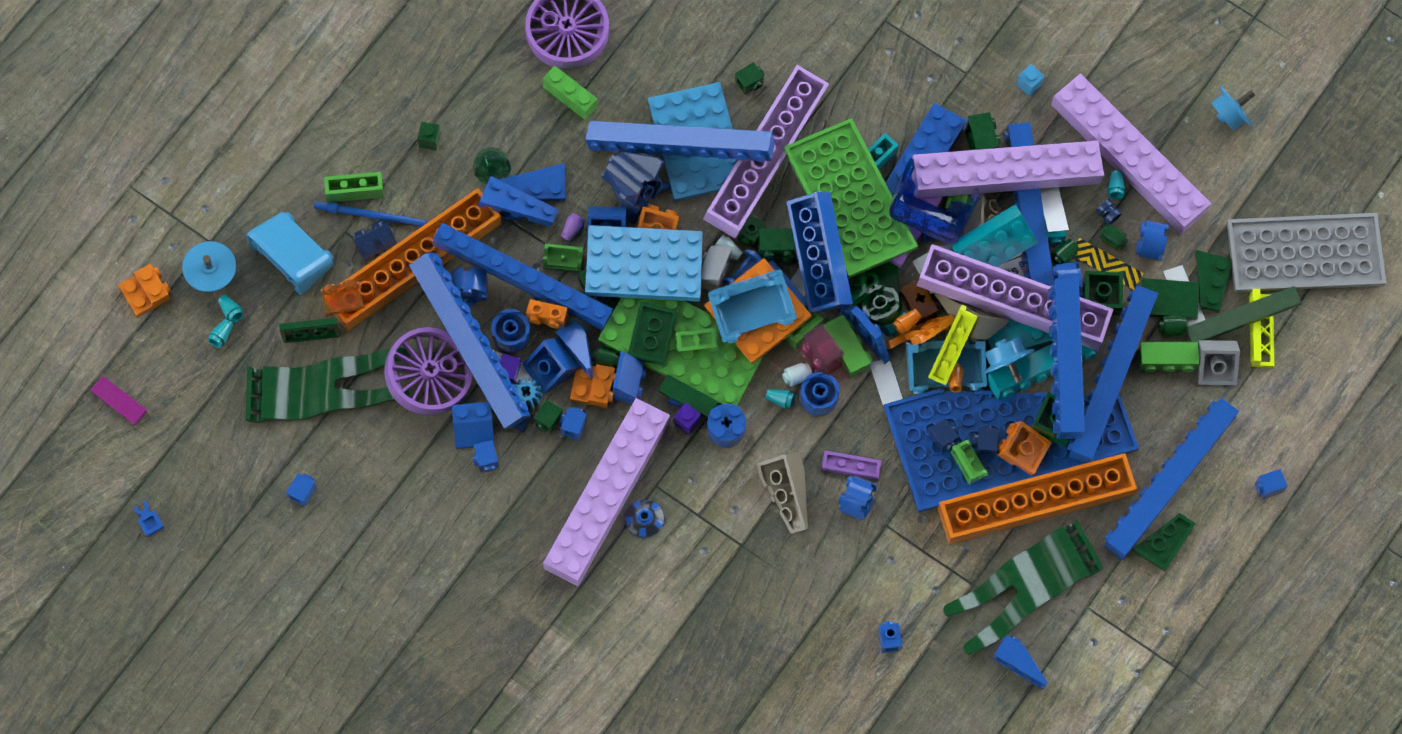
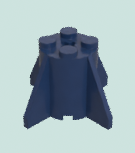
(634, 181)

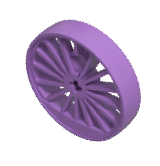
(575, 30)
(419, 370)

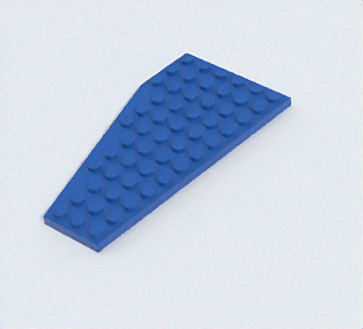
(935, 474)

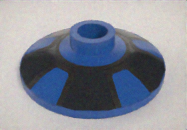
(644, 527)

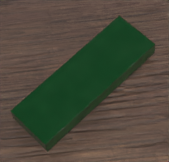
(684, 394)

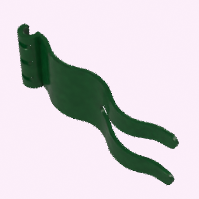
(311, 389)
(1036, 575)

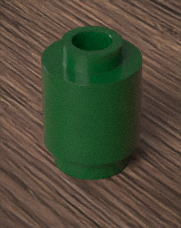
(1114, 237)
(1065, 252)
(1172, 325)
(606, 357)

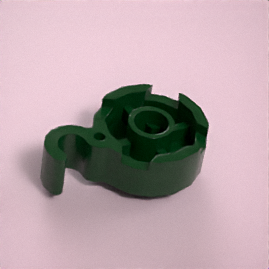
(878, 296)

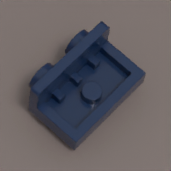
(374, 239)

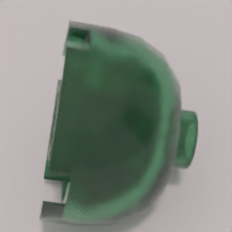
(490, 163)

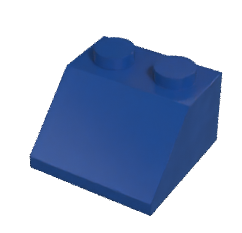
(606, 217)
(550, 364)
(628, 378)
(472, 424)

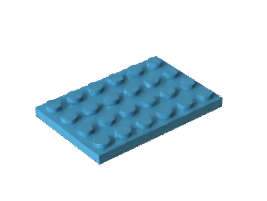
(694, 108)
(644, 263)

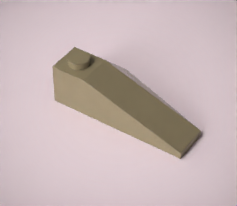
(985, 210)
(985, 324)
(786, 483)

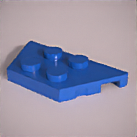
(867, 331)

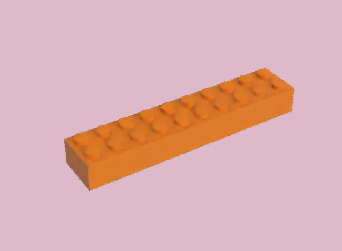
(390, 272)
(1037, 498)

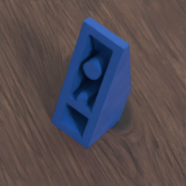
(576, 342)
(1017, 659)

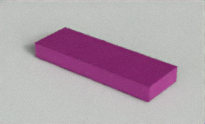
(118, 400)

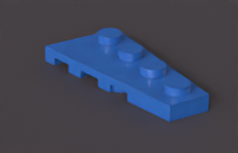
(542, 184)
(509, 199)

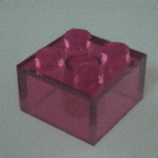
(822, 350)

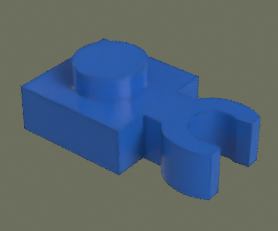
(149, 521)

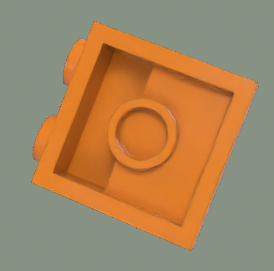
(655, 219)
(145, 290)
(547, 313)
(595, 390)
(1023, 447)

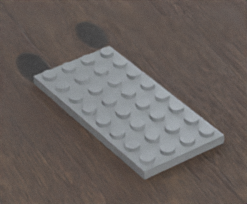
(1306, 252)

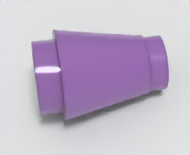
(572, 226)

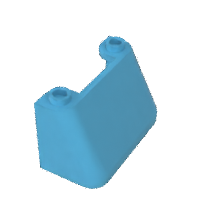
(291, 251)
(751, 305)
(922, 358)

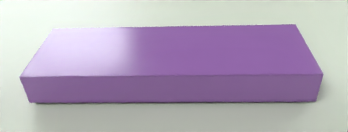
(851, 465)

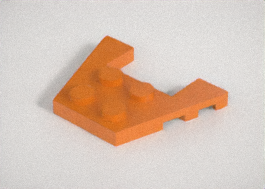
(923, 331)

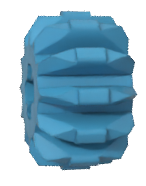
(534, 391)

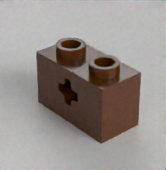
(911, 293)

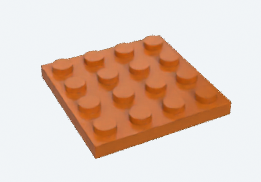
(761, 340)

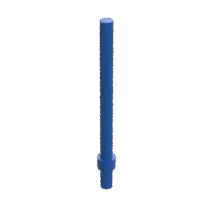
(334, 208)

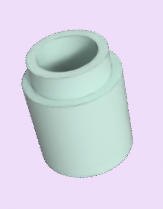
(796, 374)

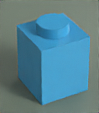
(1030, 80)

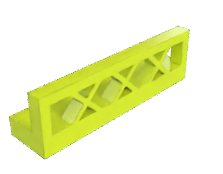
(1256, 330)
(953, 345)

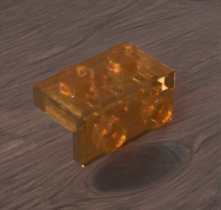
(342, 297)

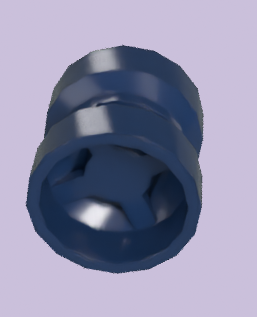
(1108, 212)

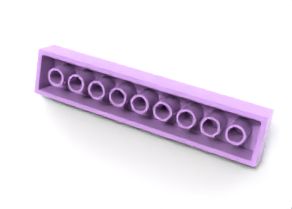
(1131, 153)
(1007, 169)
(751, 177)
(1005, 293)
(606, 492)

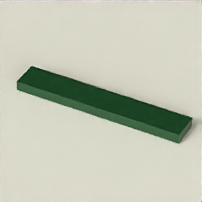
(1244, 315)

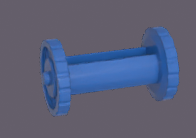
(751, 259)

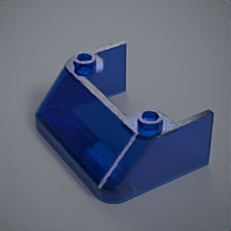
(928, 218)

